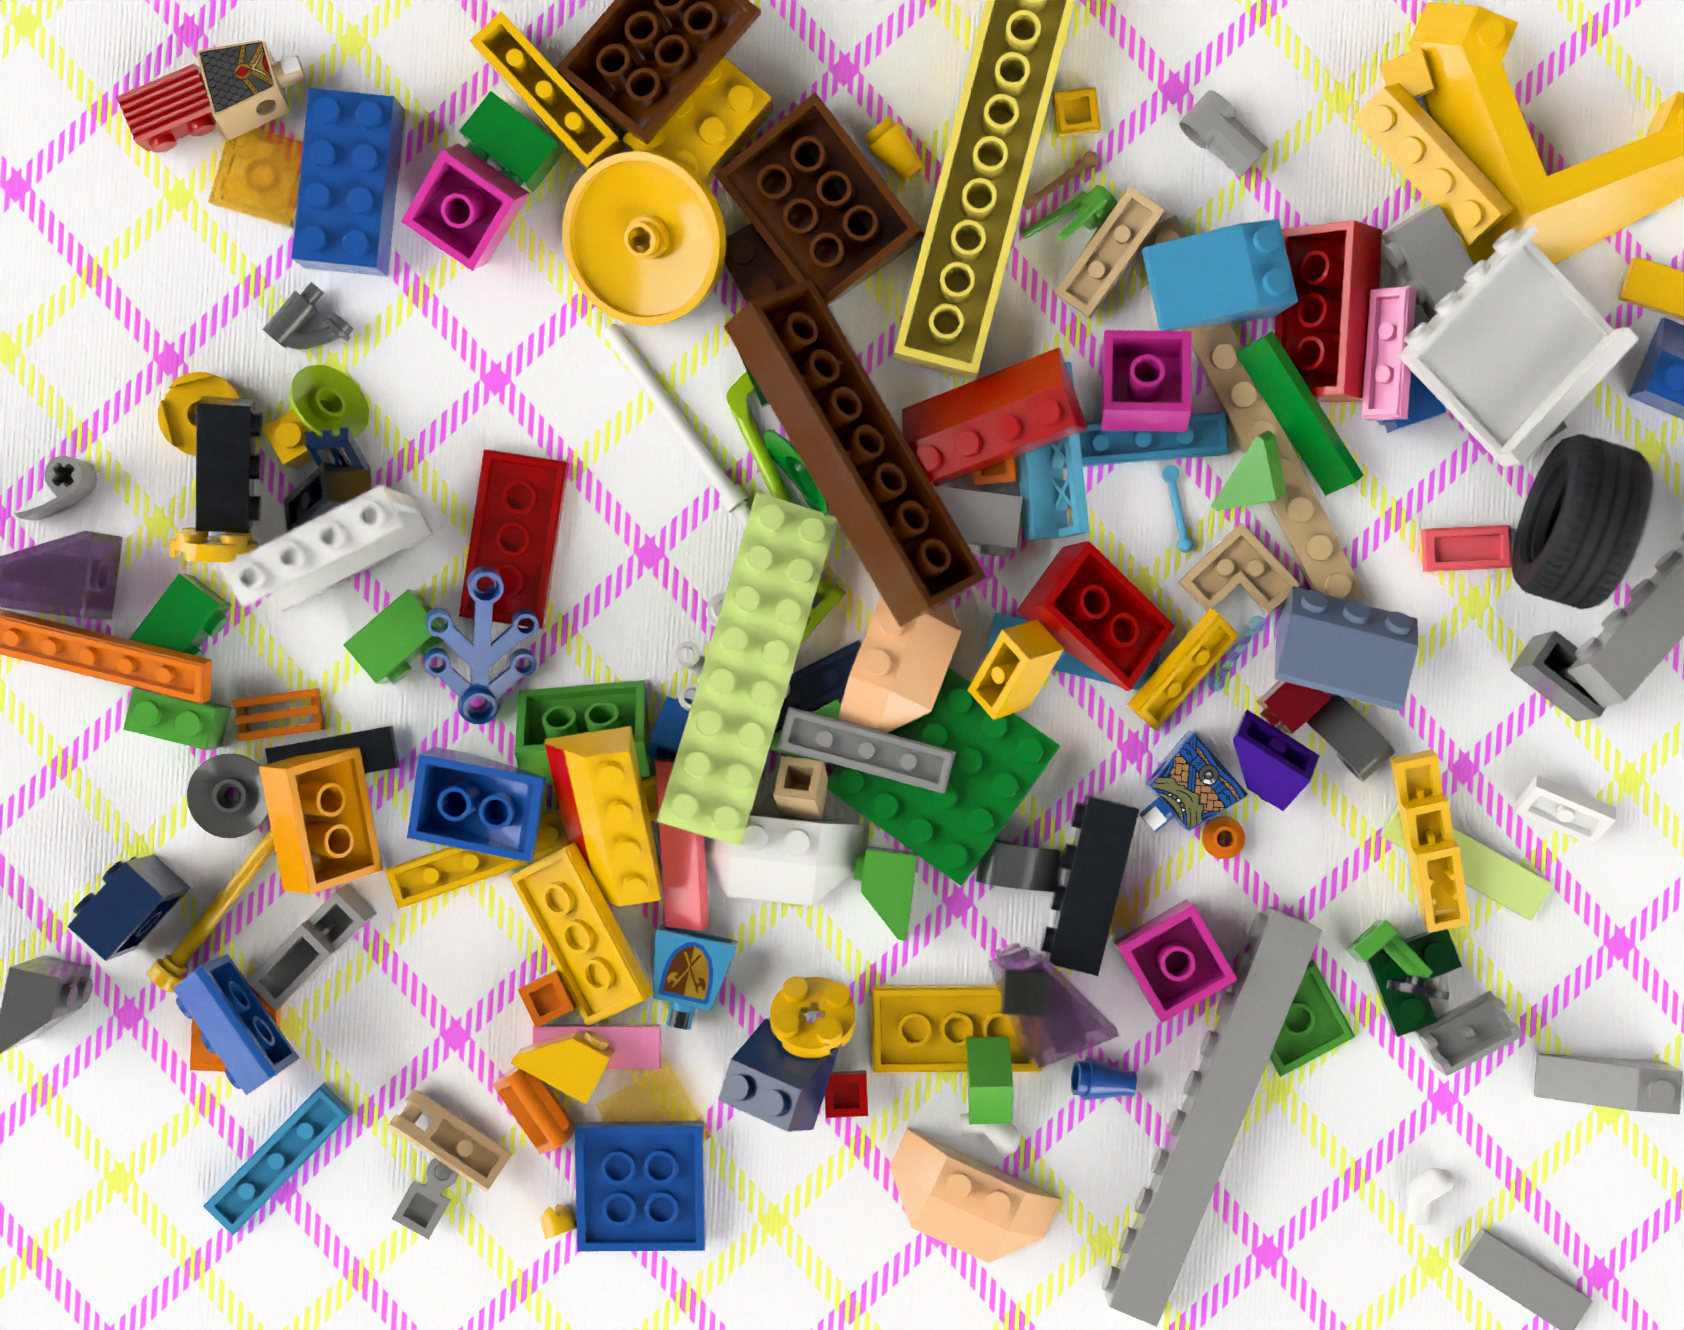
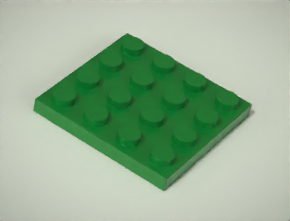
(987, 782)

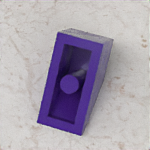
(1272, 761)

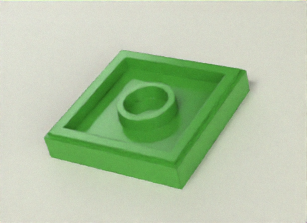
(1311, 1025)

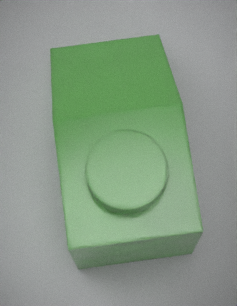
(888, 885)

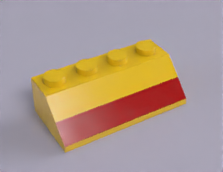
(607, 812)

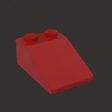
(1097, 614)

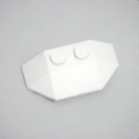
(785, 858)

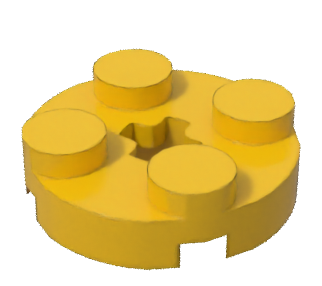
(180, 404)
(206, 548)
(808, 995)

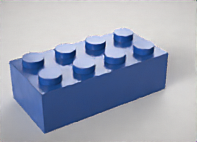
(348, 182)

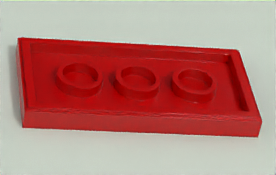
(516, 532)

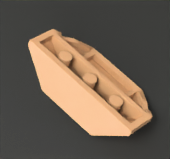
(899, 669)
(968, 1199)

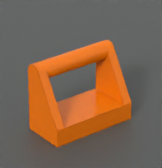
(535, 1109)

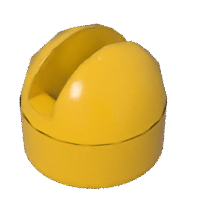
(557, 1221)

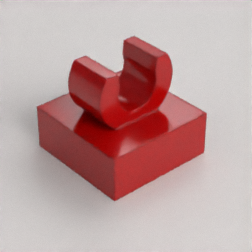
(847, 1094)

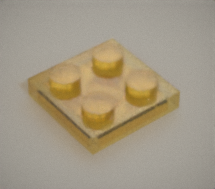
(259, 177)

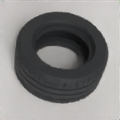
(1582, 521)

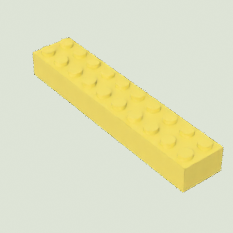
(982, 185)

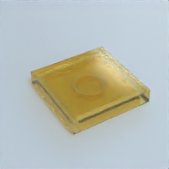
(652, 1097)

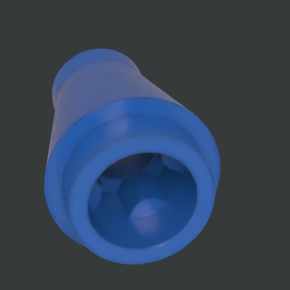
(1100, 1080)

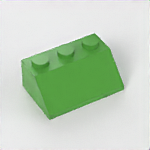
(577, 711)

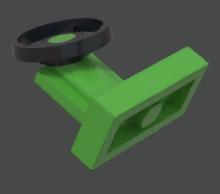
(1384, 935)

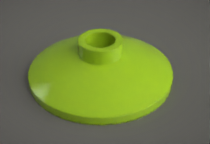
(328, 400)

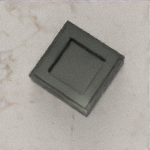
(1024, 992)

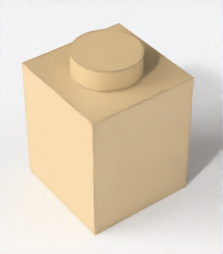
(801, 788)

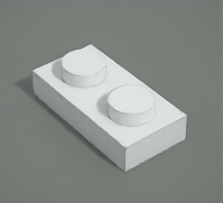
(1565, 810)

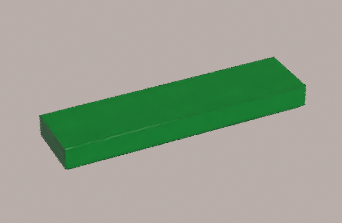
(1299, 413)

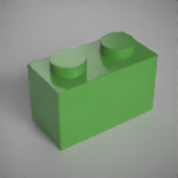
(394, 638)
(177, 719)

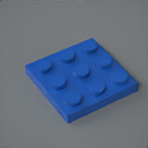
(640, 1186)

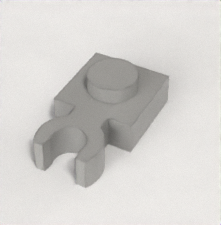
(423, 1203)

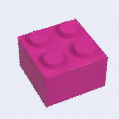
(465, 206)
(1146, 380)
(1175, 960)

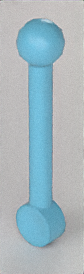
(1170, 475)

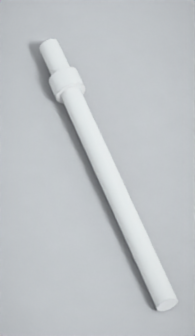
(732, 496)

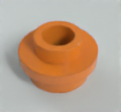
(1213, 828)

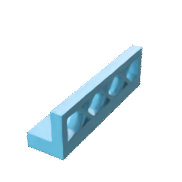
(1048, 494)

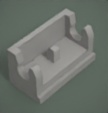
(1468, 1033)

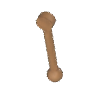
(1090, 160)

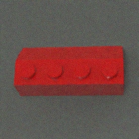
(1329, 324)
(994, 418)

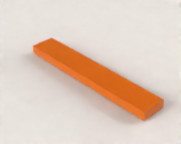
(105, 657)

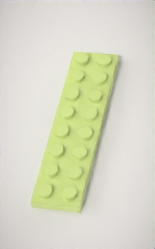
(747, 670)

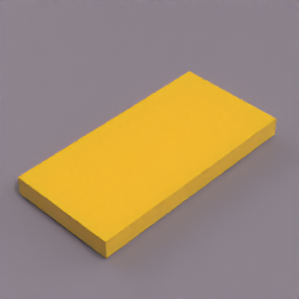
(581, 934)
(928, 1027)

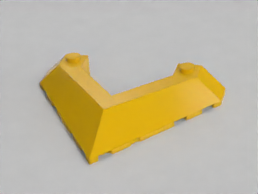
(1485, 121)

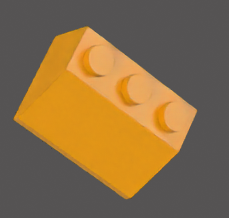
(321, 820)

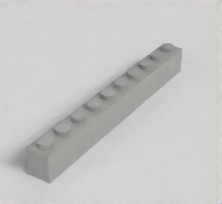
(1210, 1115)

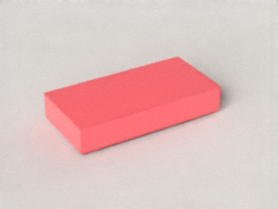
(1466, 548)

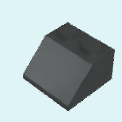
(41, 996)

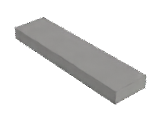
(866, 750)

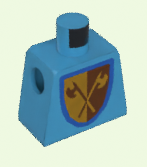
(689, 971)

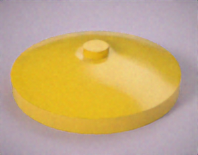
(643, 237)

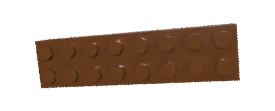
(854, 451)

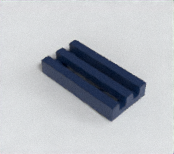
(334, 443)

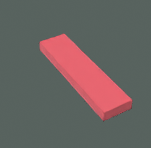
(682, 867)

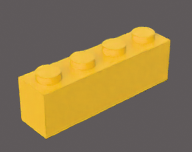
(545, 92)
(1433, 162)

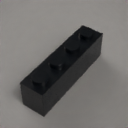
(1090, 884)

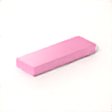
(1385, 375)
(633, 1044)

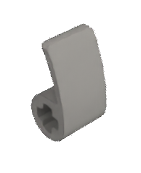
(67, 494)

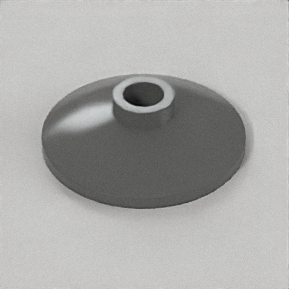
(210, 801)

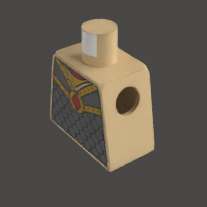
(247, 85)

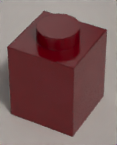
(1290, 705)

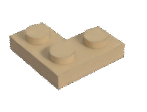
(1242, 562)

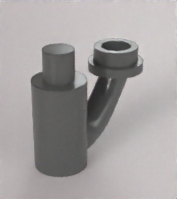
(294, 315)

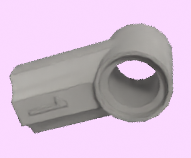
(1215, 126)

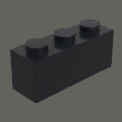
(227, 464)

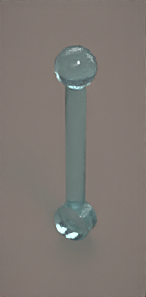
(1216, 681)

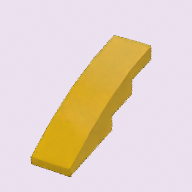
(1430, 841)

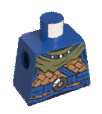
(1190, 786)

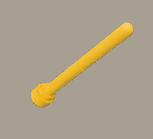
(170, 970)

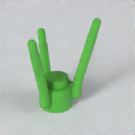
(1091, 213)

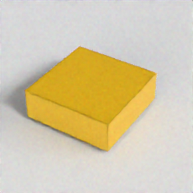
(1410, 71)
(1076, 112)

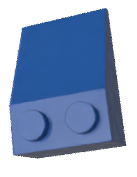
(476, 804)

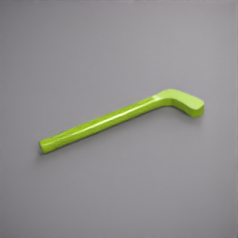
(737, 403)

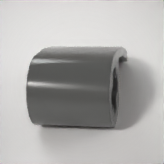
(1352, 736)
(1019, 867)

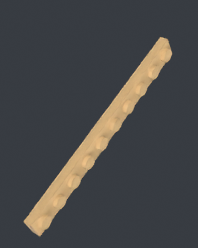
(1248, 416)

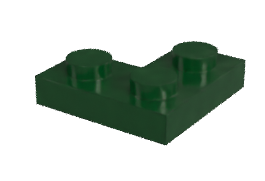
(1407, 1010)

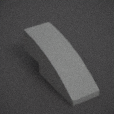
(311, 946)

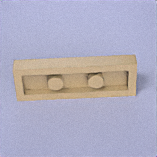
(1110, 252)

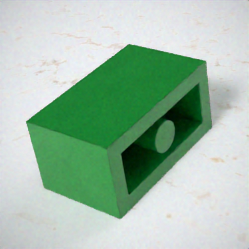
(511, 142)
(183, 617)

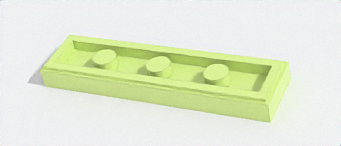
(1487, 872)

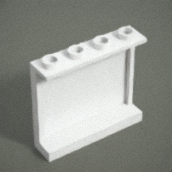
(1514, 349)
(329, 549)

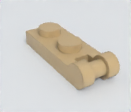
(451, 1141)

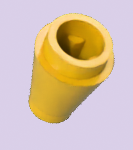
(893, 148)

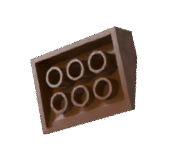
(652, 56)
(819, 201)

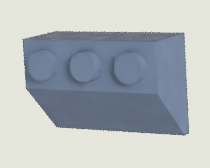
(1345, 648)

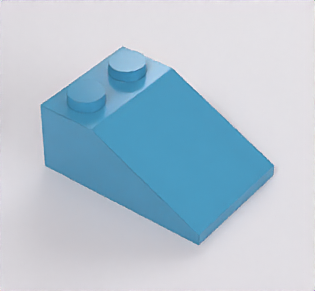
(1220, 276)

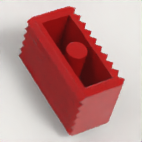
(168, 109)

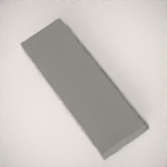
(1525, 1281)

